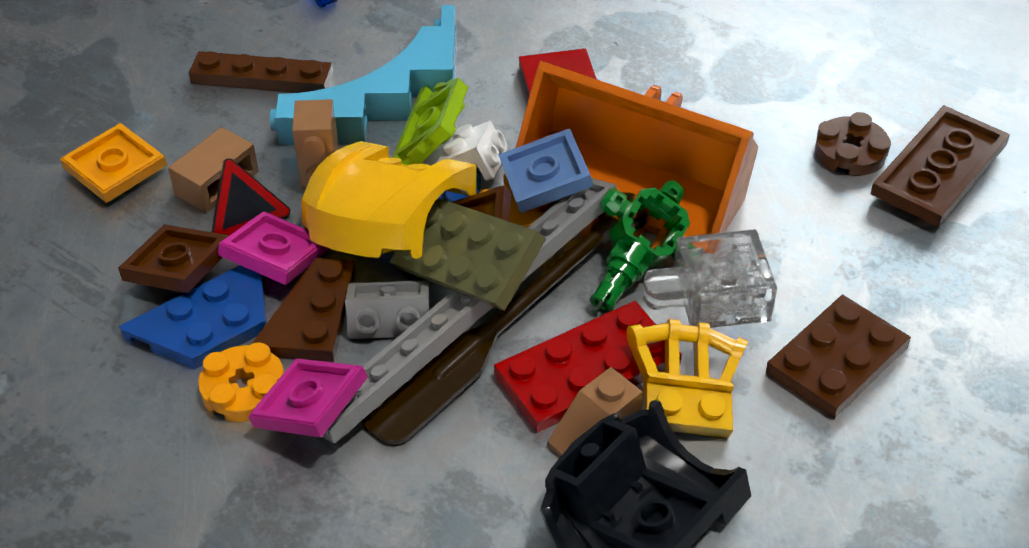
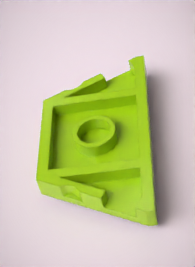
(431, 121)

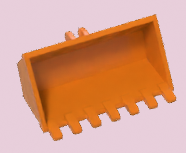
(645, 144)

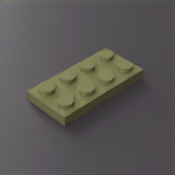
(473, 253)

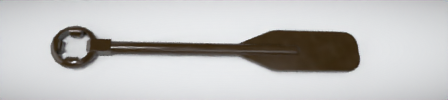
(467, 355)

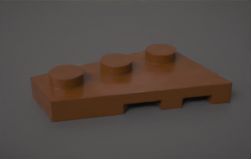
(311, 314)

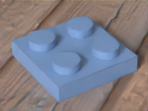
(545, 170)

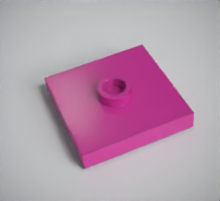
(271, 247)
(308, 397)

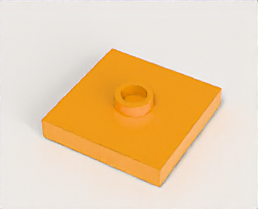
(113, 162)

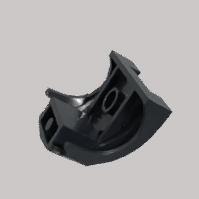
(636, 487)

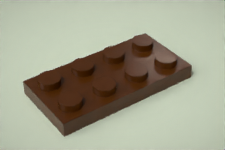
(940, 165)

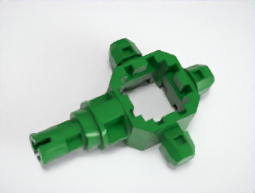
(631, 253)

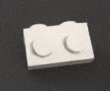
(477, 145)

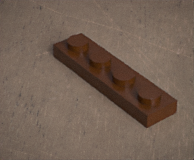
(260, 72)

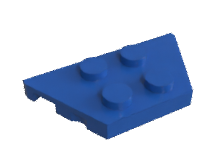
(205, 320)

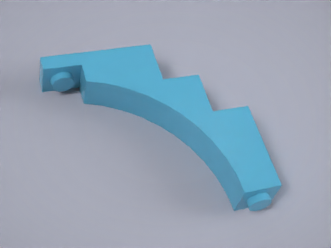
(384, 92)

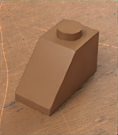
(594, 402)

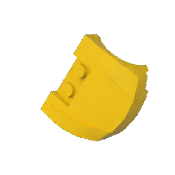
(374, 203)

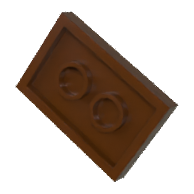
(838, 355)

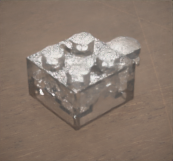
(716, 280)

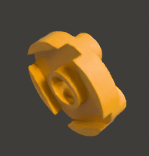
(226, 367)

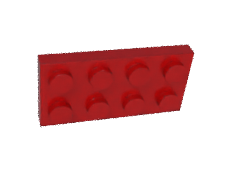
(553, 372)

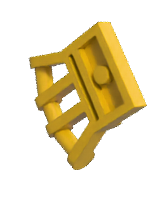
(689, 402)

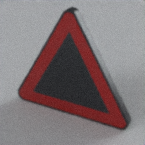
(242, 199)

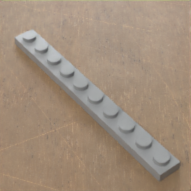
(457, 314)

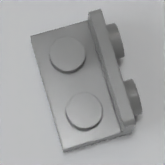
(384, 307)

